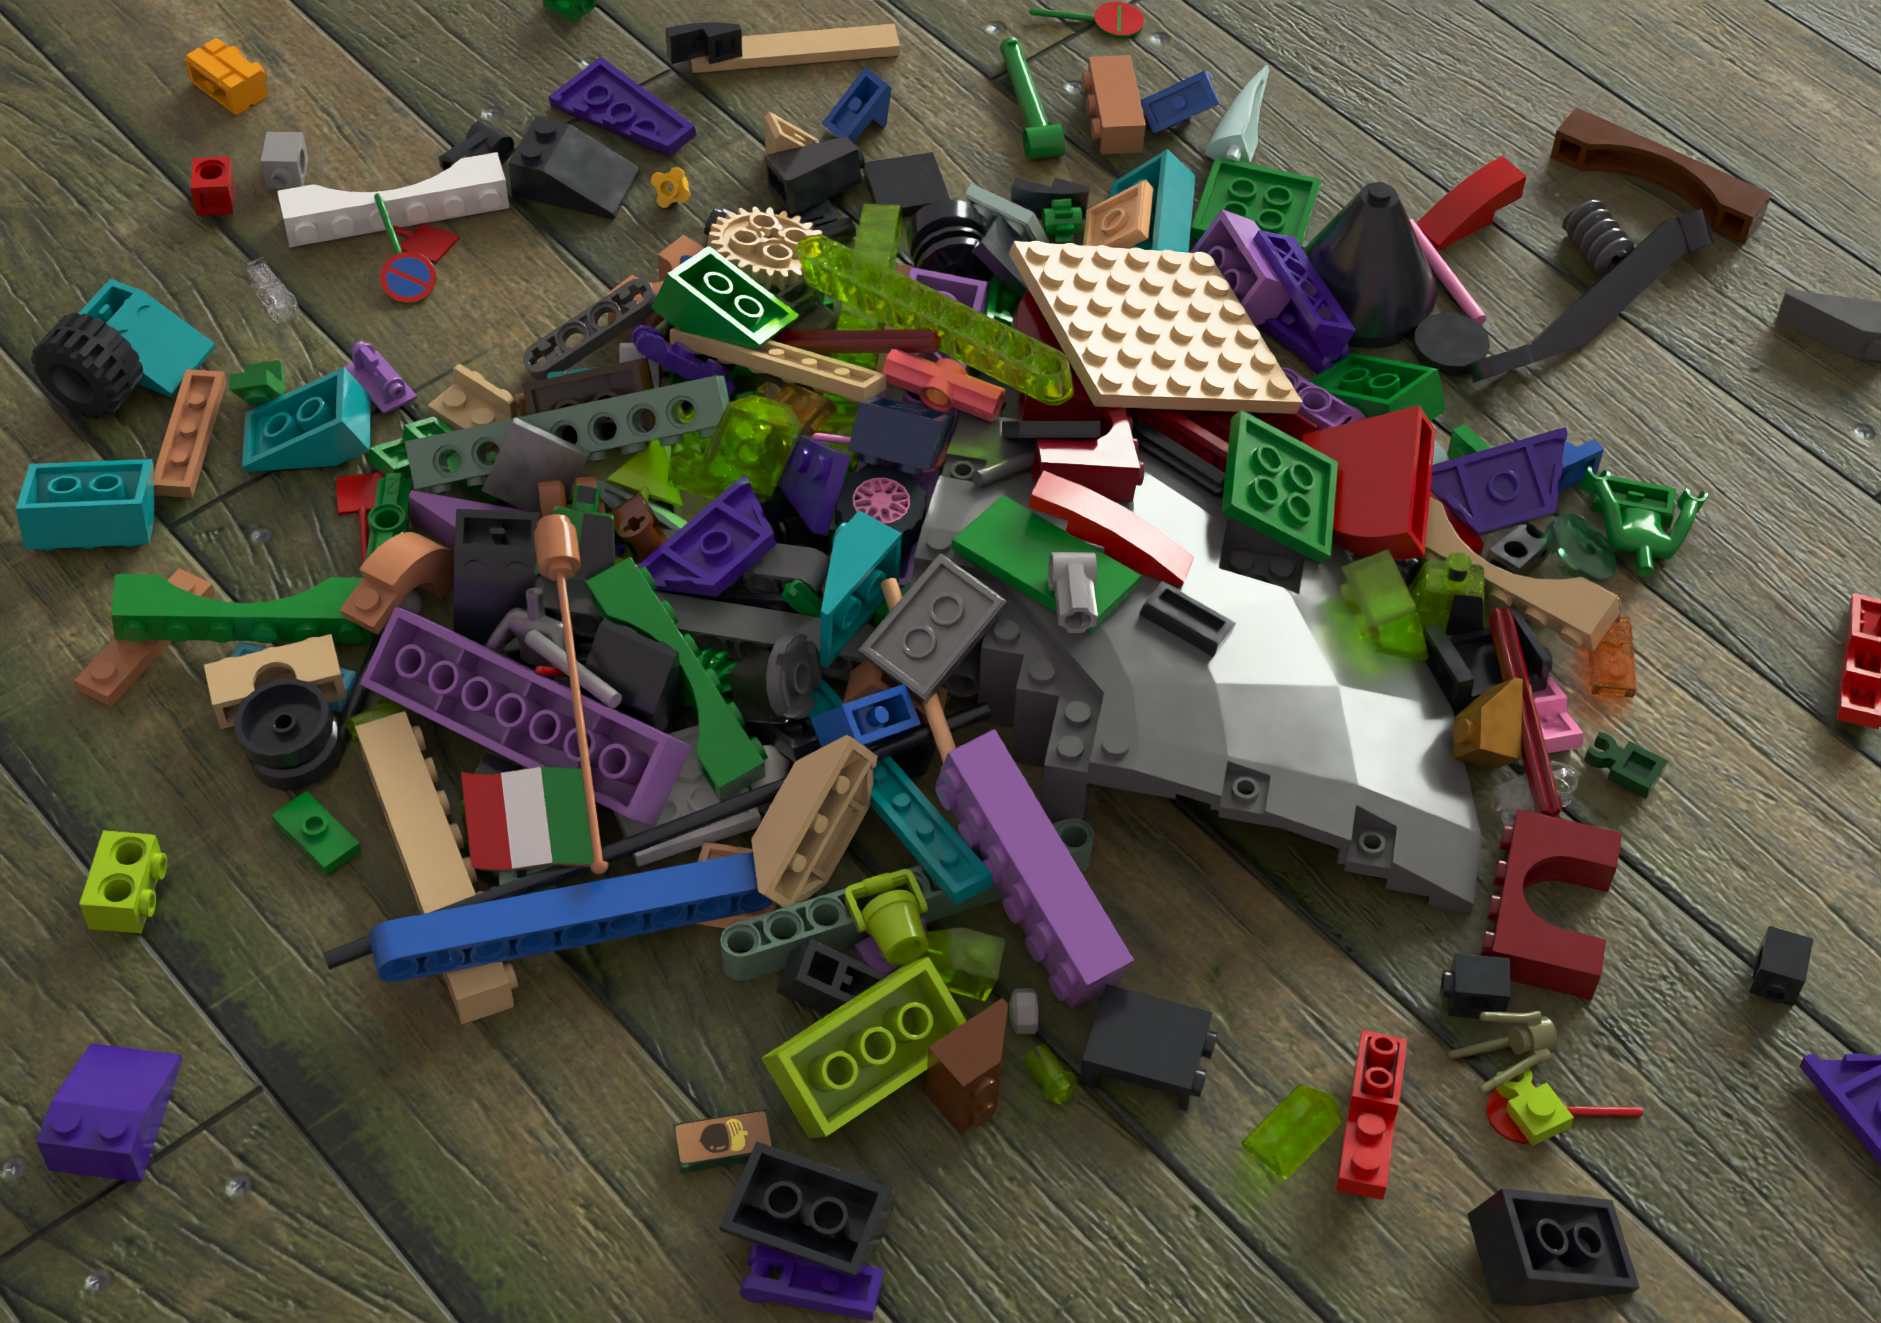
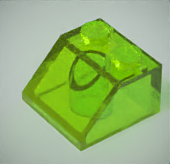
(751, 441)
(1383, 607)

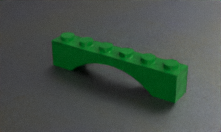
(157, 610)
(723, 749)

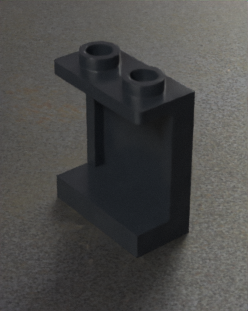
(1470, 665)
(1149, 1044)

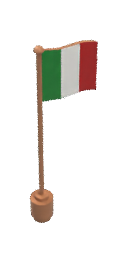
(542, 811)

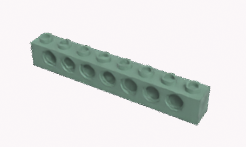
(708, 395)

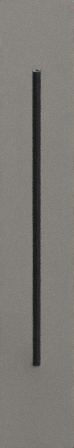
(669, 830)

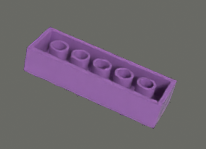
(1032, 870)

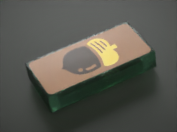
(720, 1140)

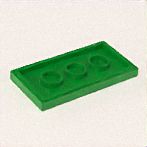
(1017, 549)

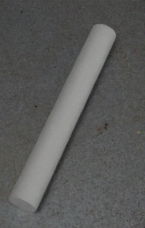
(587, 679)

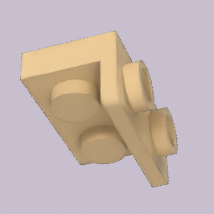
(472, 402)

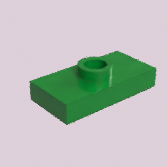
(316, 833)

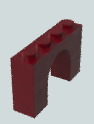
(1102, 464)
(1541, 851)

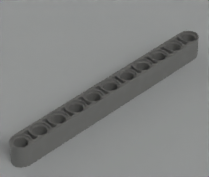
(741, 630)

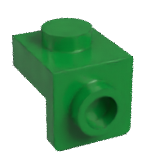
(259, 382)

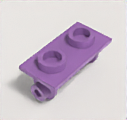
(378, 378)

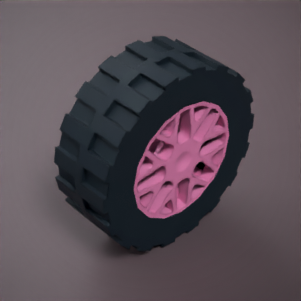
(887, 491)

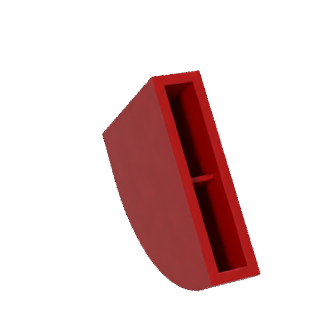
(1381, 482)

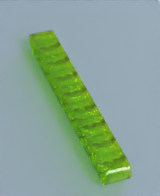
(912, 305)

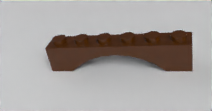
(1598, 145)

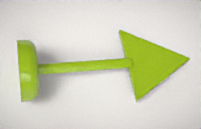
(648, 475)

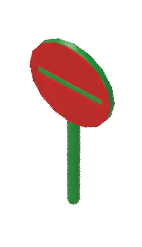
(1111, 18)

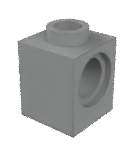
(284, 160)

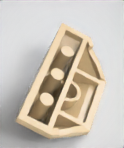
(812, 820)

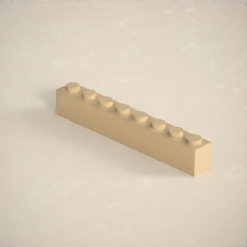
(429, 849)

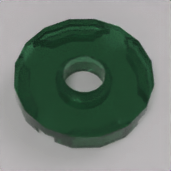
(1581, 548)

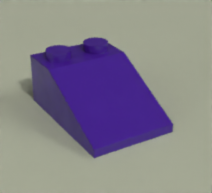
(109, 1112)

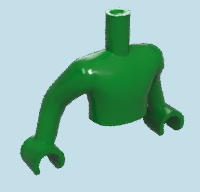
(1641, 529)

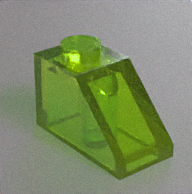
(966, 960)

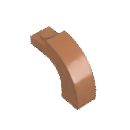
(393, 573)

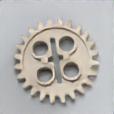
(761, 245)

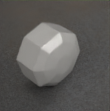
(1023, 1011)

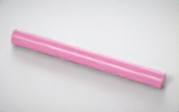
(1449, 279)

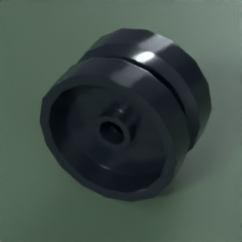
(288, 734)

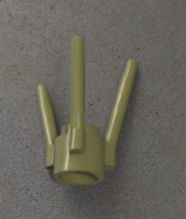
(1531, 1037)

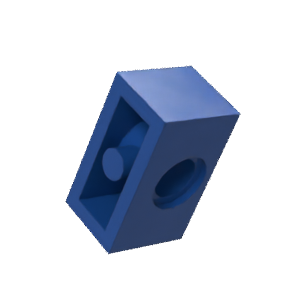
(868, 718)

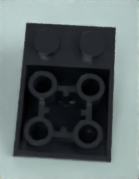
(491, 568)

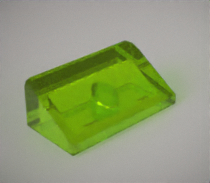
(1294, 1130)

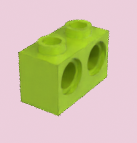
(123, 870)

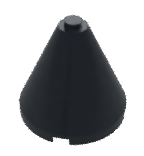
(1375, 267)

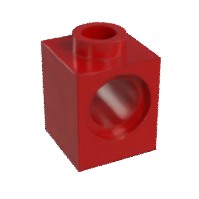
(213, 185)

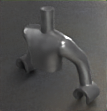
(520, 622)

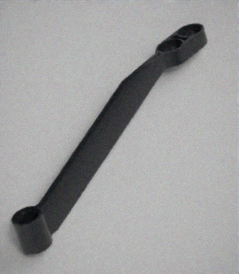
(1606, 296)

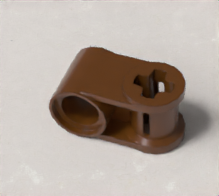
(638, 527)

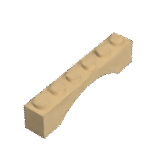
(1570, 606)

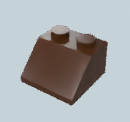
(967, 1068)

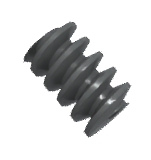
(1597, 236)

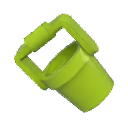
(891, 917)

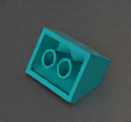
(87, 504)

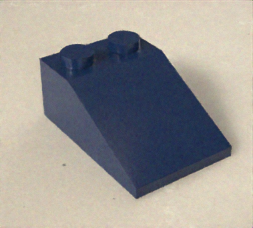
(899, 434)

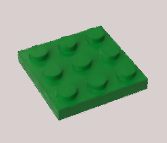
(1270, 197)
(1280, 487)

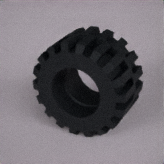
(87, 365)

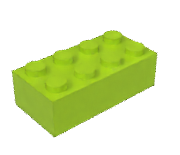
(864, 1048)

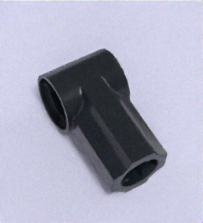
(480, 140)

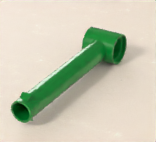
(1039, 137)

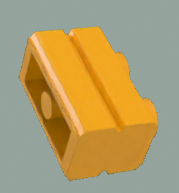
(227, 76)

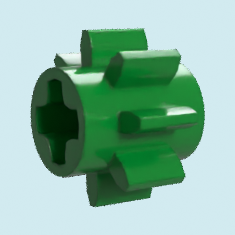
(1062, 221)

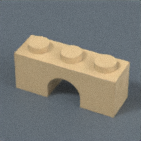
(309, 660)

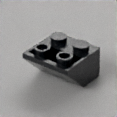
(640, 671)

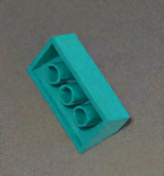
(1171, 201)

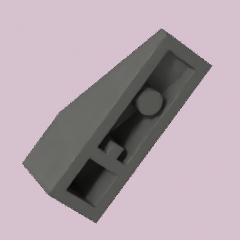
(1837, 321)

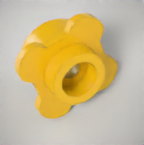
(680, 187)

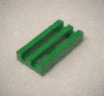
(1637, 496)

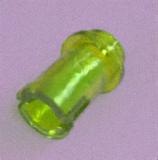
(383, 709)
(1057, 1083)

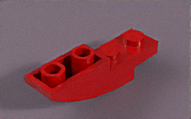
(1371, 1115)

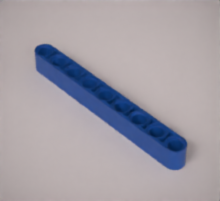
(565, 918)

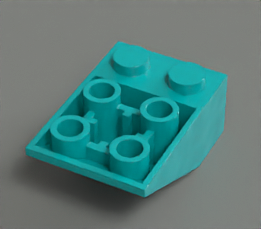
(157, 335)

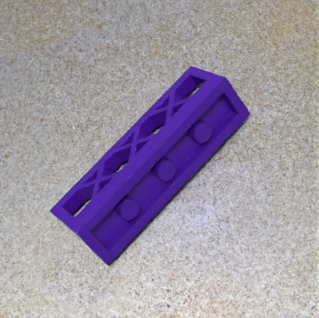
(1308, 293)

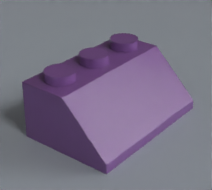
(1244, 266)

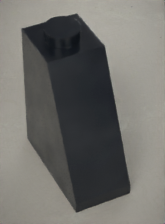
(813, 172)

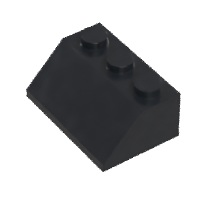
(808, 1210)

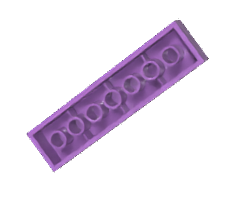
(523, 713)

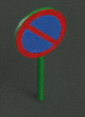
(406, 275)

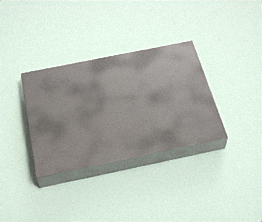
(933, 628)

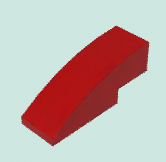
(1473, 203)

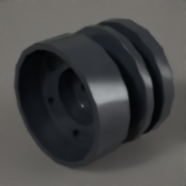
(944, 237)

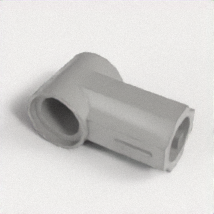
(1074, 582)

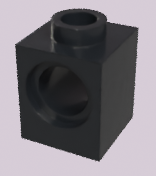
(1781, 966)
(1476, 985)

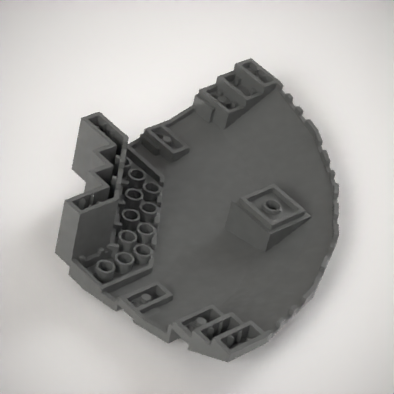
(1287, 708)

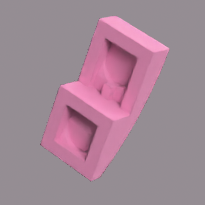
(1557, 725)

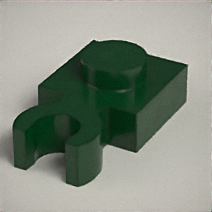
(1629, 767)

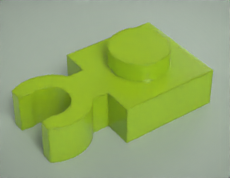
(1535, 1110)

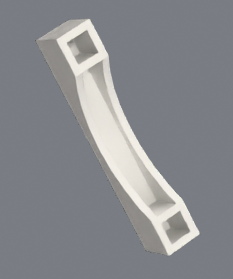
(326, 214)

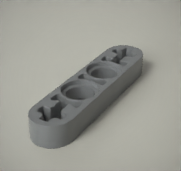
(587, 324)

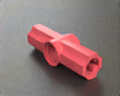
(943, 384)

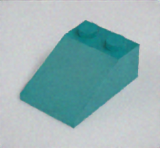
(309, 426)
(861, 559)

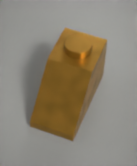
(1491, 727)

